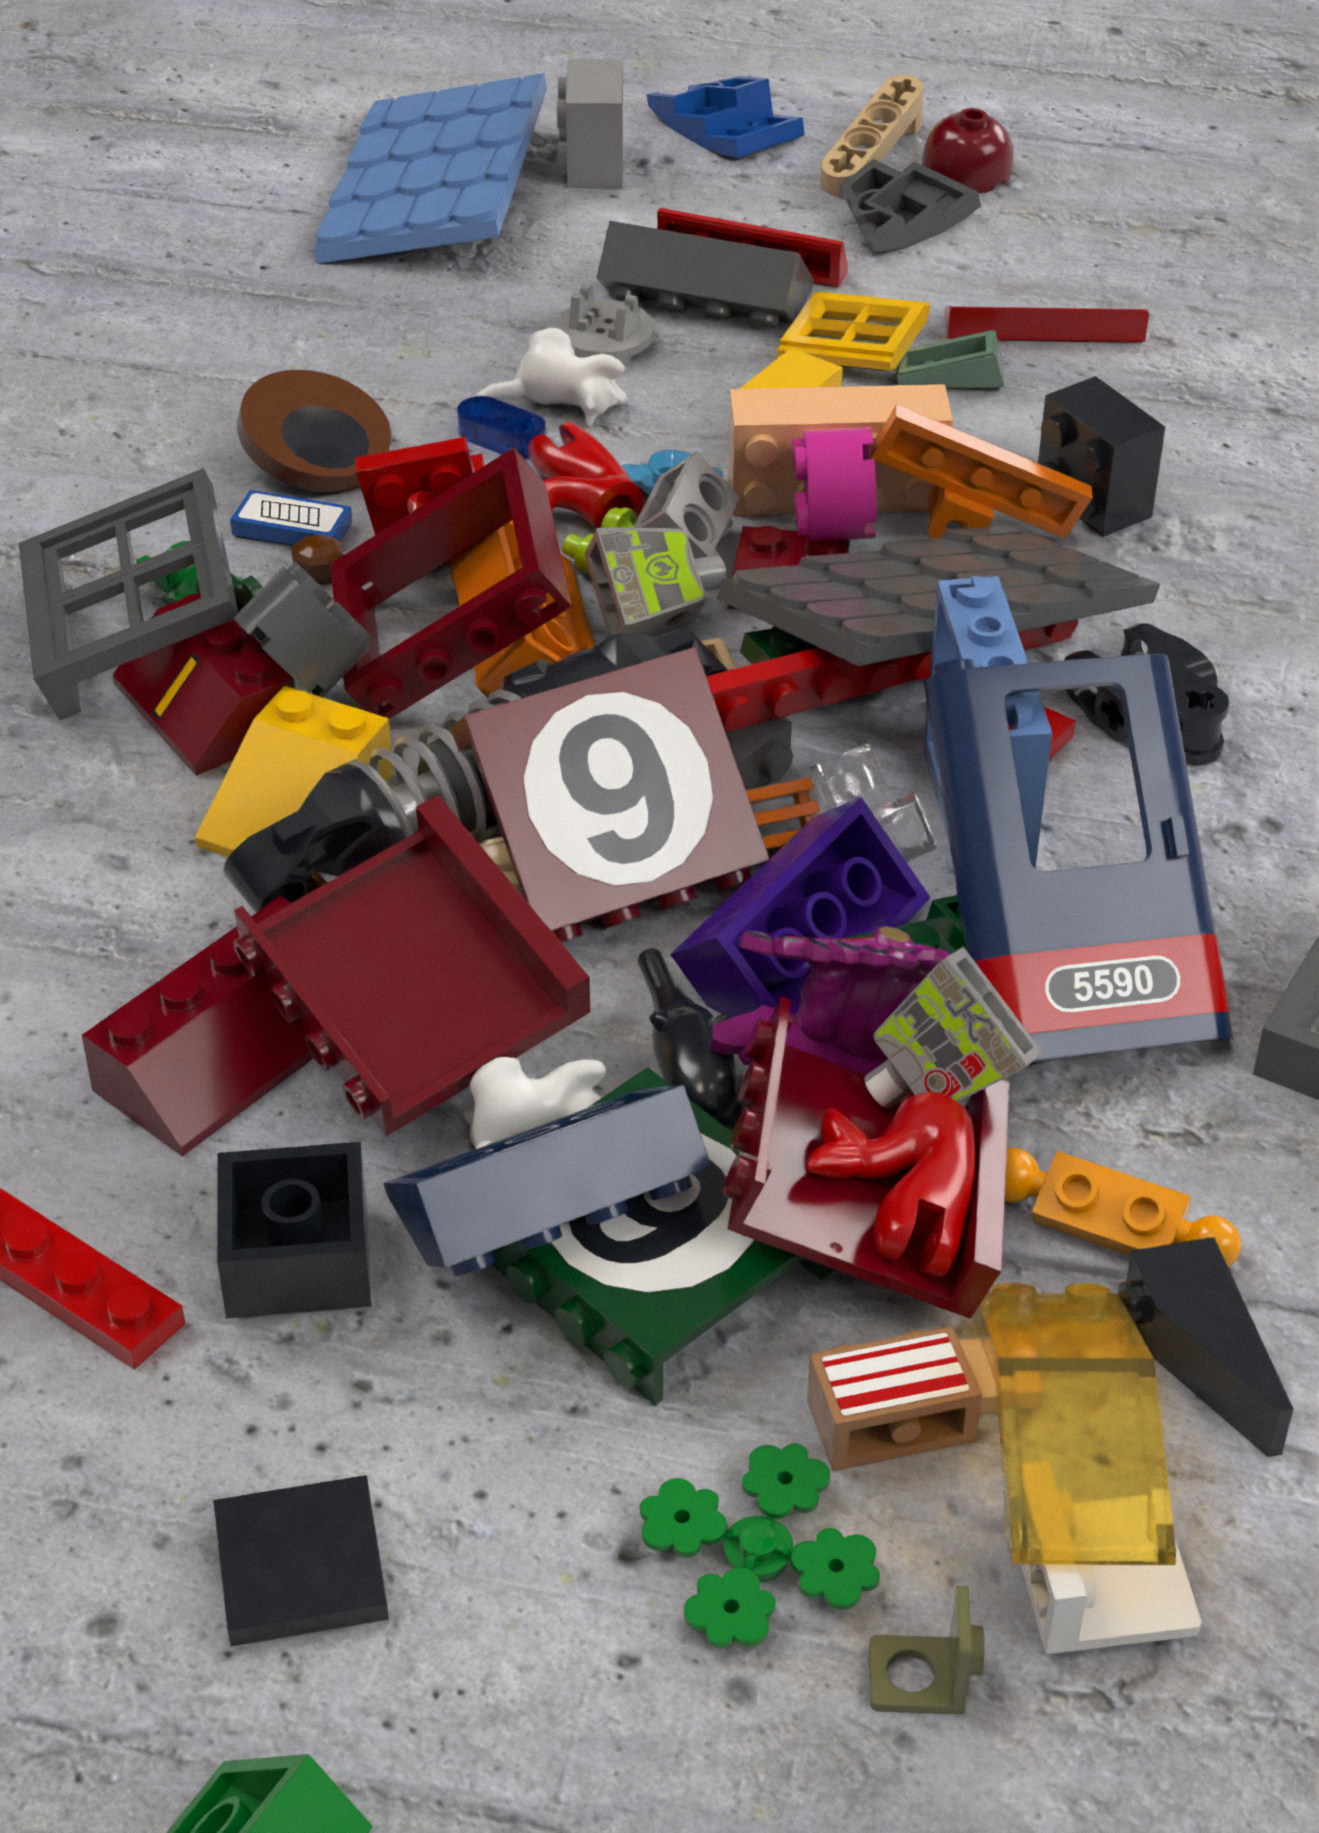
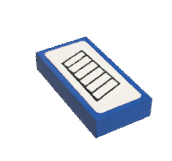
(288, 518)

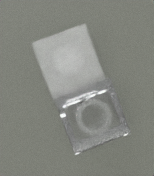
(858, 775)

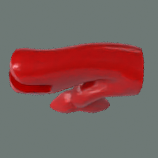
(583, 475)
(933, 1197)

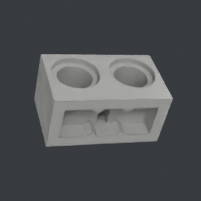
(692, 500)

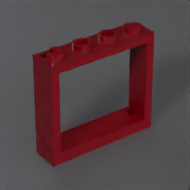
(425, 540)

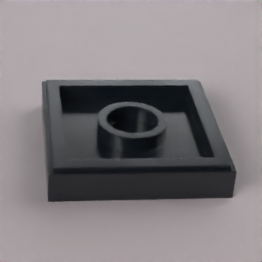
(299, 1560)

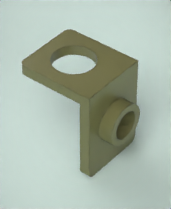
(949, 1658)

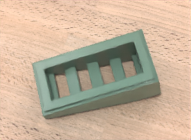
(956, 362)

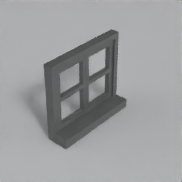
(48, 604)

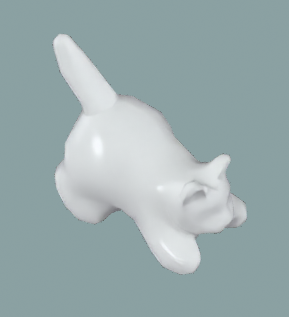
(557, 377)
(512, 1102)

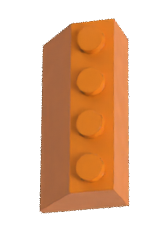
(491, 562)

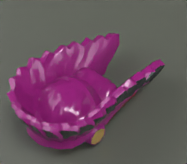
(843, 998)

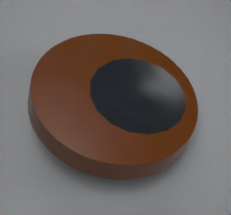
(311, 428)

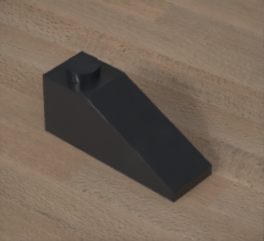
(1206, 1337)

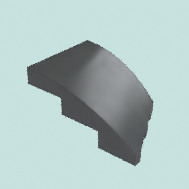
(905, 206)

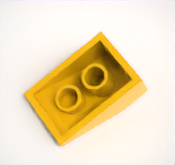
(284, 759)

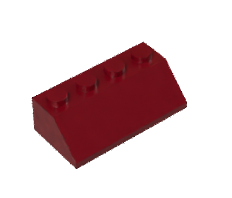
(195, 1046)

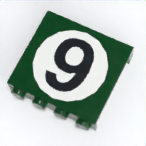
(654, 1274)

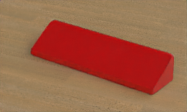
(822, 256)
(1049, 323)

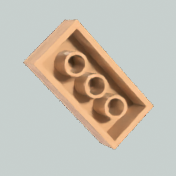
(769, 418)

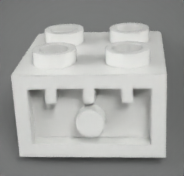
(1110, 1604)

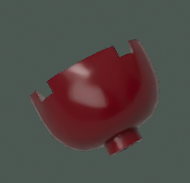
(970, 150)

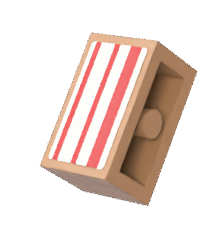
(893, 1397)

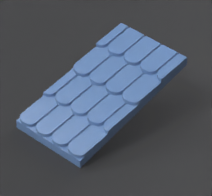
(432, 169)

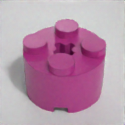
(837, 484)

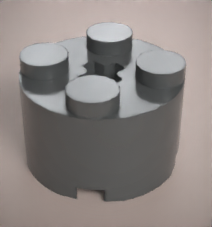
(301, 633)

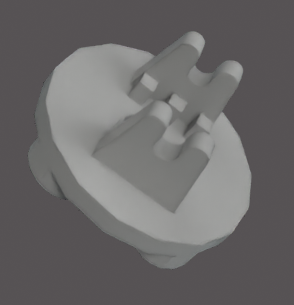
(606, 326)

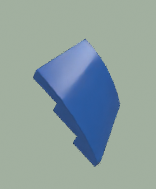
(727, 116)

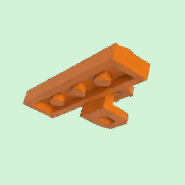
(977, 477)

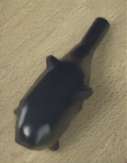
(683, 1042)

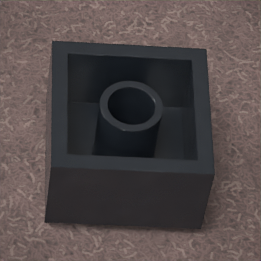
(1107, 444)
(292, 1230)

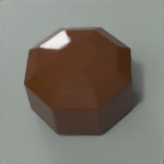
(315, 554)

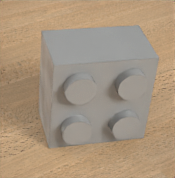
(591, 123)

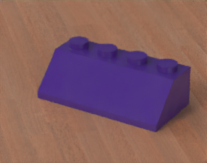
(825, 882)

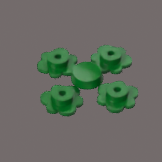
(758, 1546)

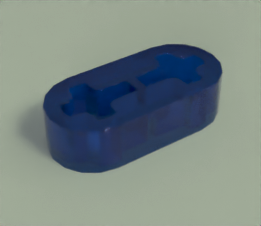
(498, 425)

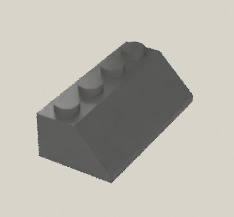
(704, 273)

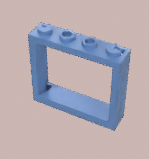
(978, 625)

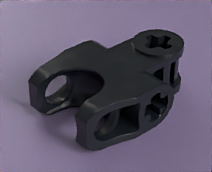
(1196, 691)

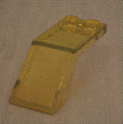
(1076, 1428)

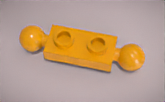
(1110, 1206)

